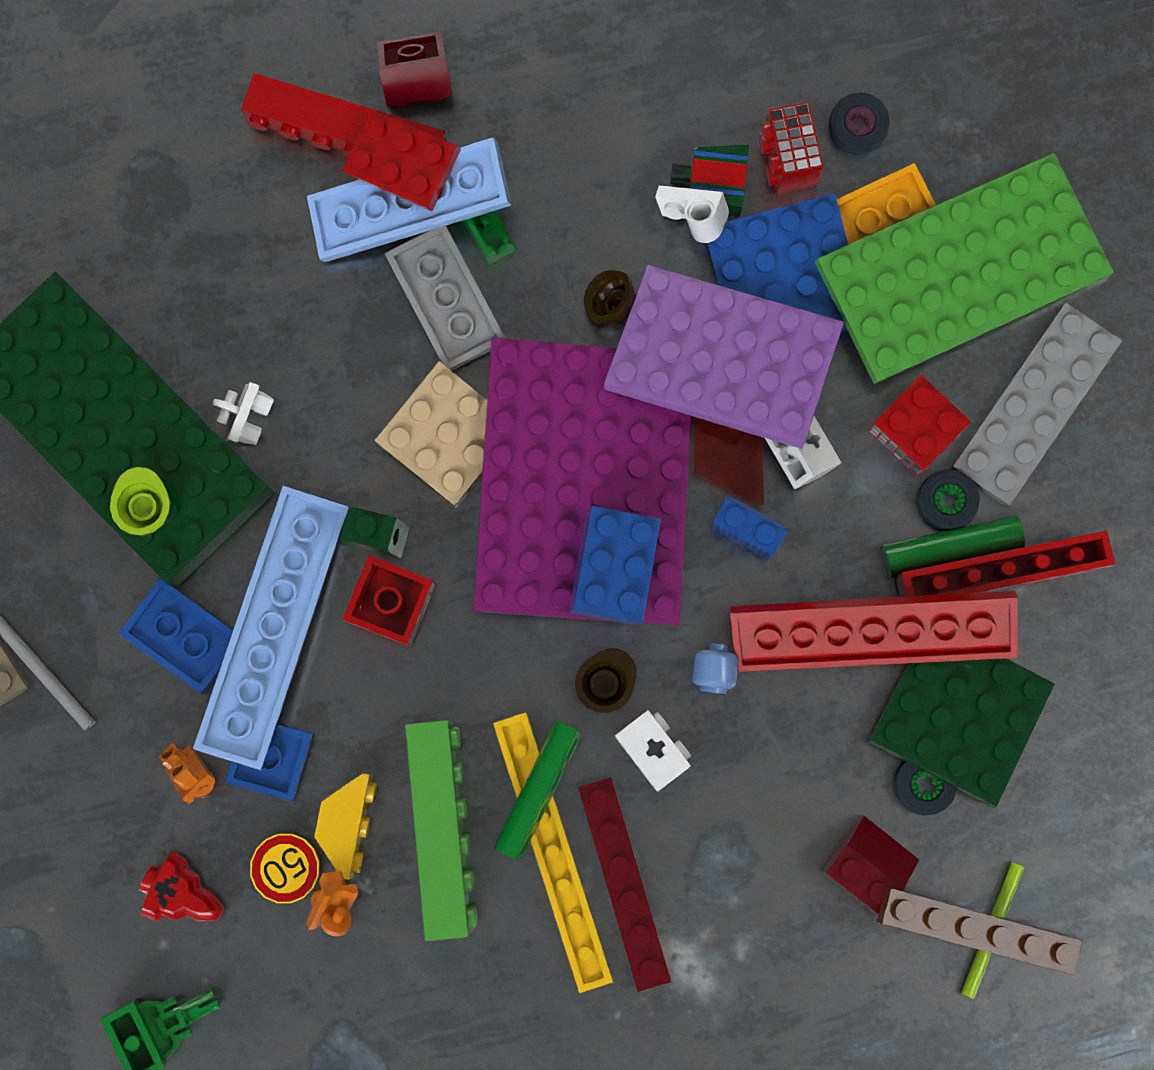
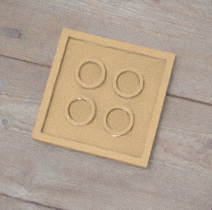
(439, 433)

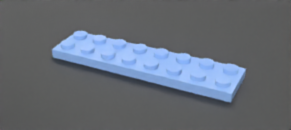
(271, 628)

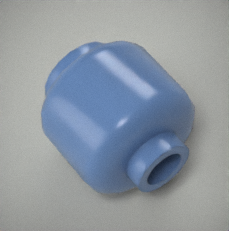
(715, 669)

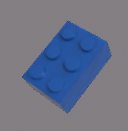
(614, 566)

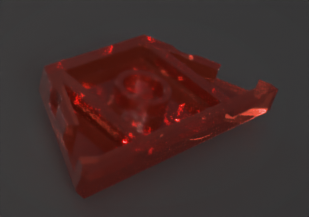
(729, 459)

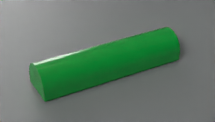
(953, 545)
(537, 790)

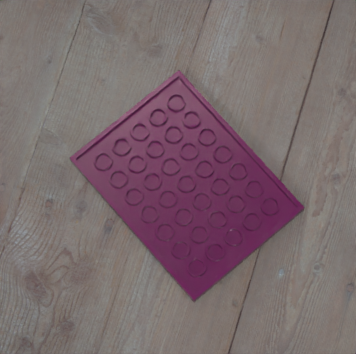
(555, 452)

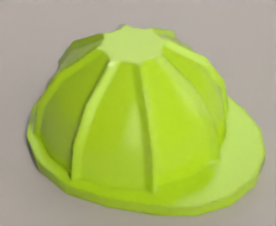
(139, 502)

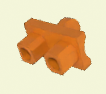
(187, 772)
(332, 904)

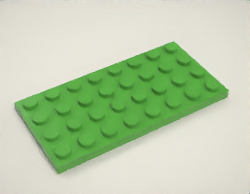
(963, 268)

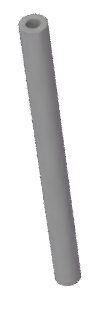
(45, 675)

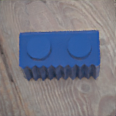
(748, 528)

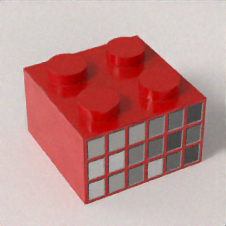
(791, 149)
(919, 425)
(389, 601)

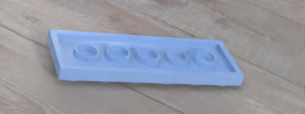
(365, 217)

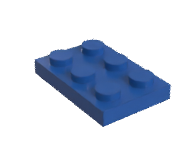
(179, 635)

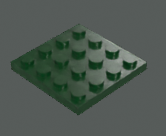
(963, 721)

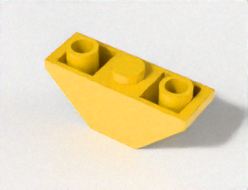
(344, 822)

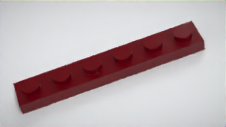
(624, 884)

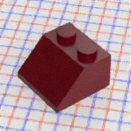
(414, 69)
(869, 863)

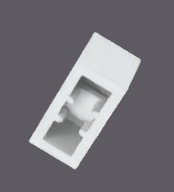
(806, 463)
(656, 770)

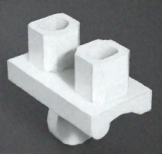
(239, 429)

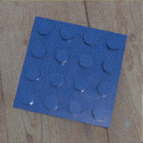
(777, 253)

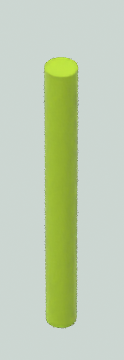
(1000, 910)

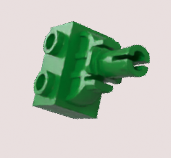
(147, 1033)

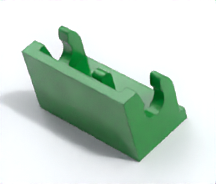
(490, 236)

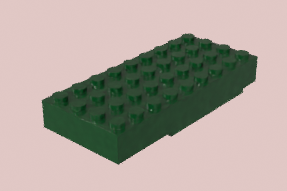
(104, 411)

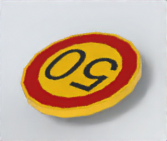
(284, 868)

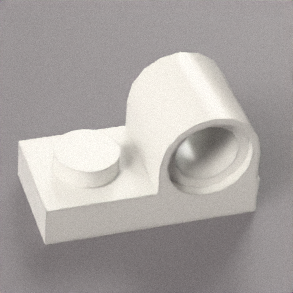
(703, 209)

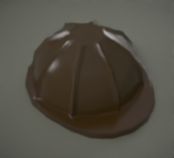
(609, 297)
(606, 680)

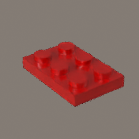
(401, 160)

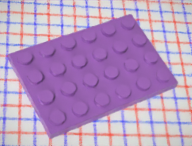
(724, 356)

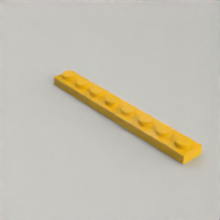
(556, 863)

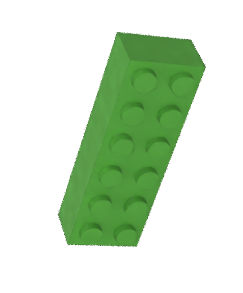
(439, 830)

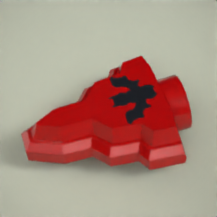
(177, 892)

